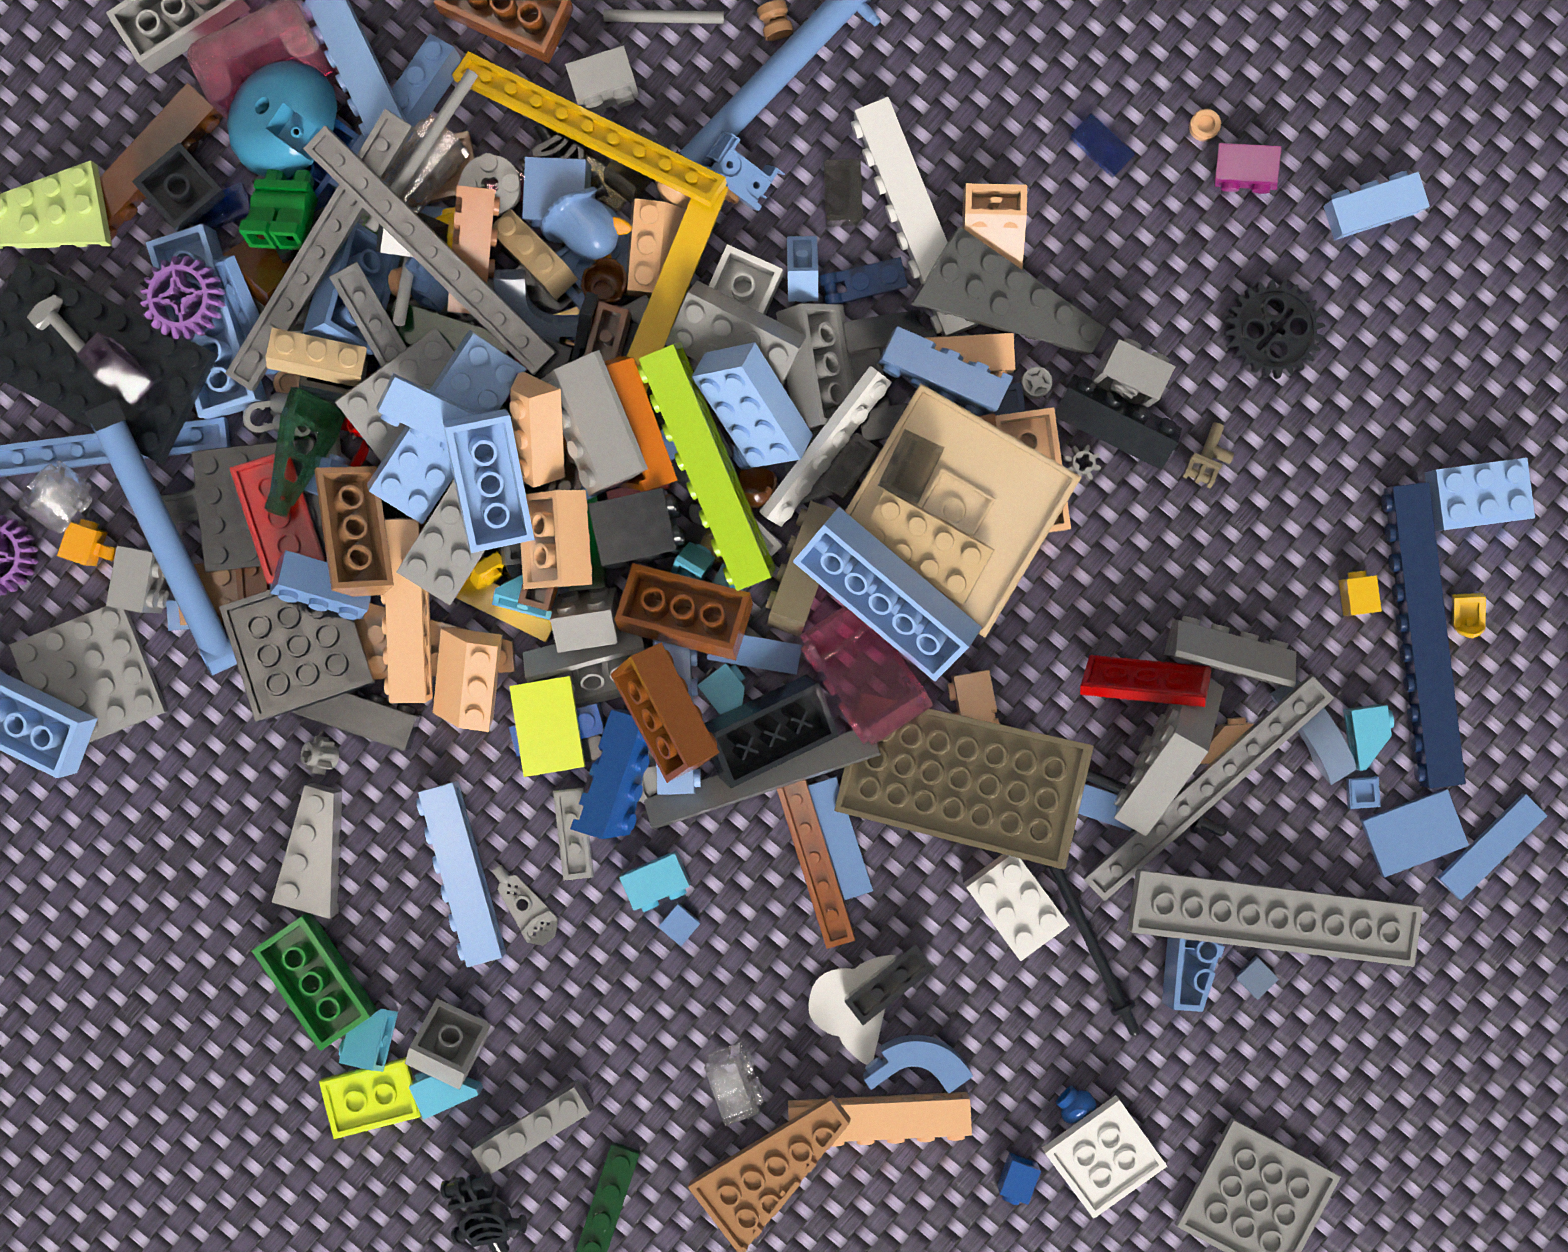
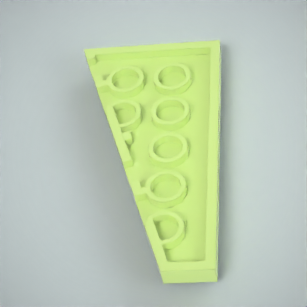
(56, 211)

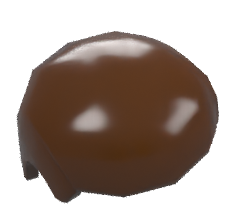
(606, 279)
(757, 485)

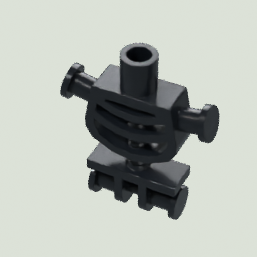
(555, 145)
(483, 1219)

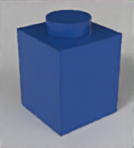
(1018, 1179)

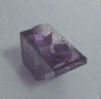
(115, 367)

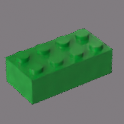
(315, 980)

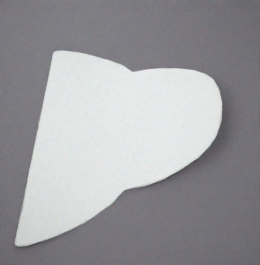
(835, 1017)

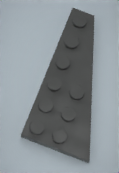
(993, 292)

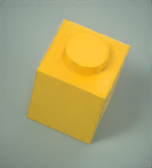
(1359, 594)

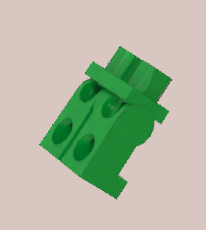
(280, 210)

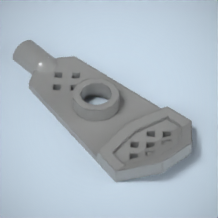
(530, 917)

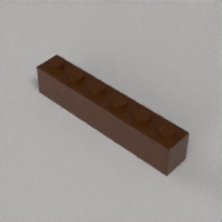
(182, 121)

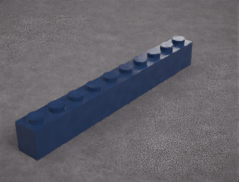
(1423, 635)

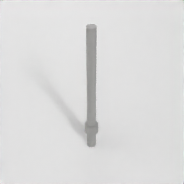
(429, 138)

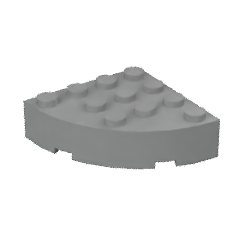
(1167, 761)

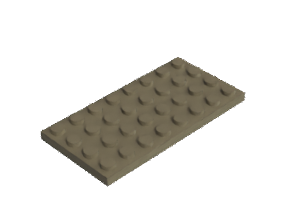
(973, 785)

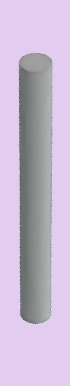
(663, 16)

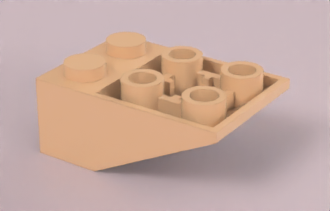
(997, 217)

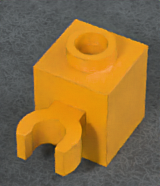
(85, 544)

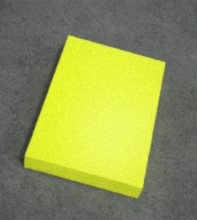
(547, 726)
(369, 1098)

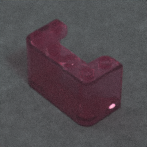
(263, 37)
(866, 674)

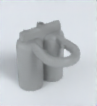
(277, 404)

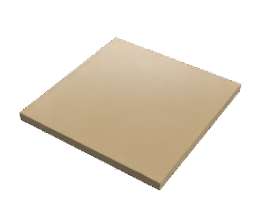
(982, 487)

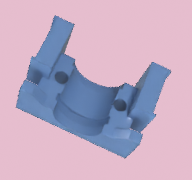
(741, 175)

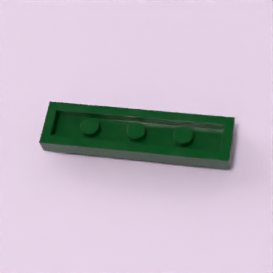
(608, 1199)

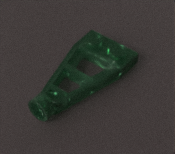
(316, 415)

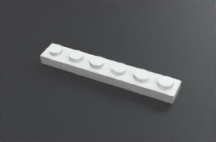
(825, 446)

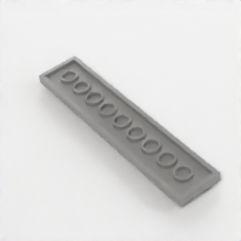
(1274, 918)

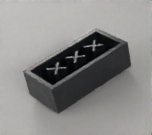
(771, 730)

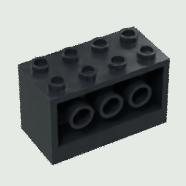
(637, 528)

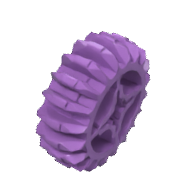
(175, 274)
(21, 557)

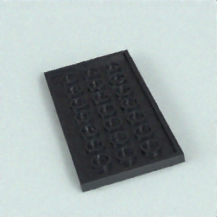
(51, 371)

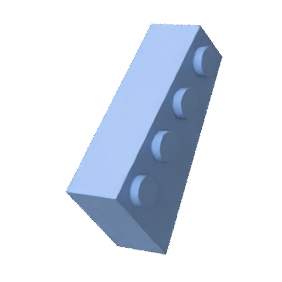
(944, 372)
(1189, 973)

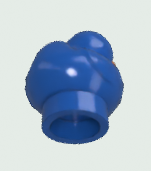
(1075, 1104)

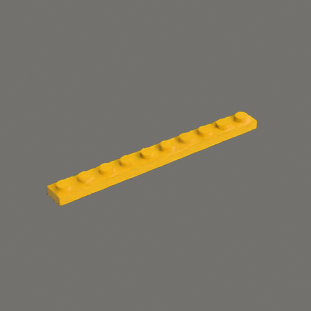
(593, 130)

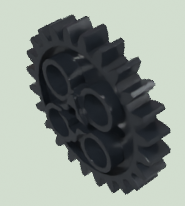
(1294, 347)

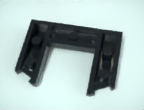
(864, 343)

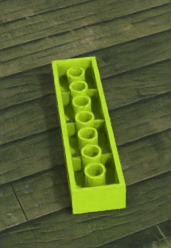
(707, 466)

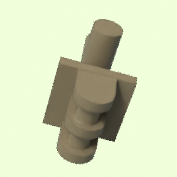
(1202, 466)

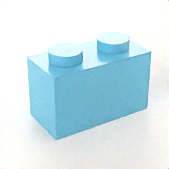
(655, 881)

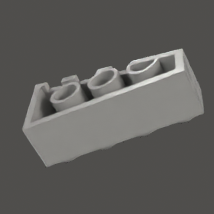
(312, 856)

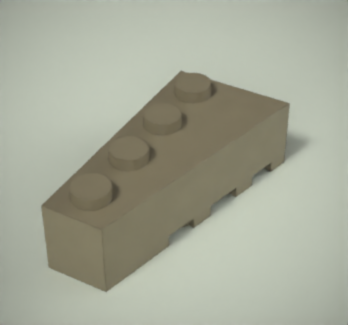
(797, 589)

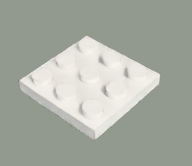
(1104, 1156)

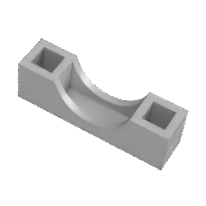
(532, 1129)

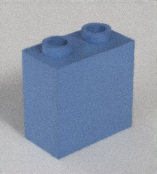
(547, 180)

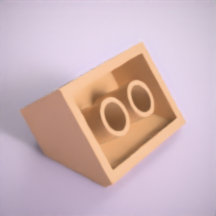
(649, 243)
(537, 429)
(561, 540)
(467, 678)

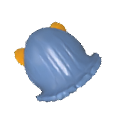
(584, 224)

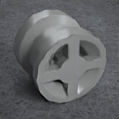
(1039, 378)

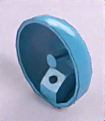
(269, 110)

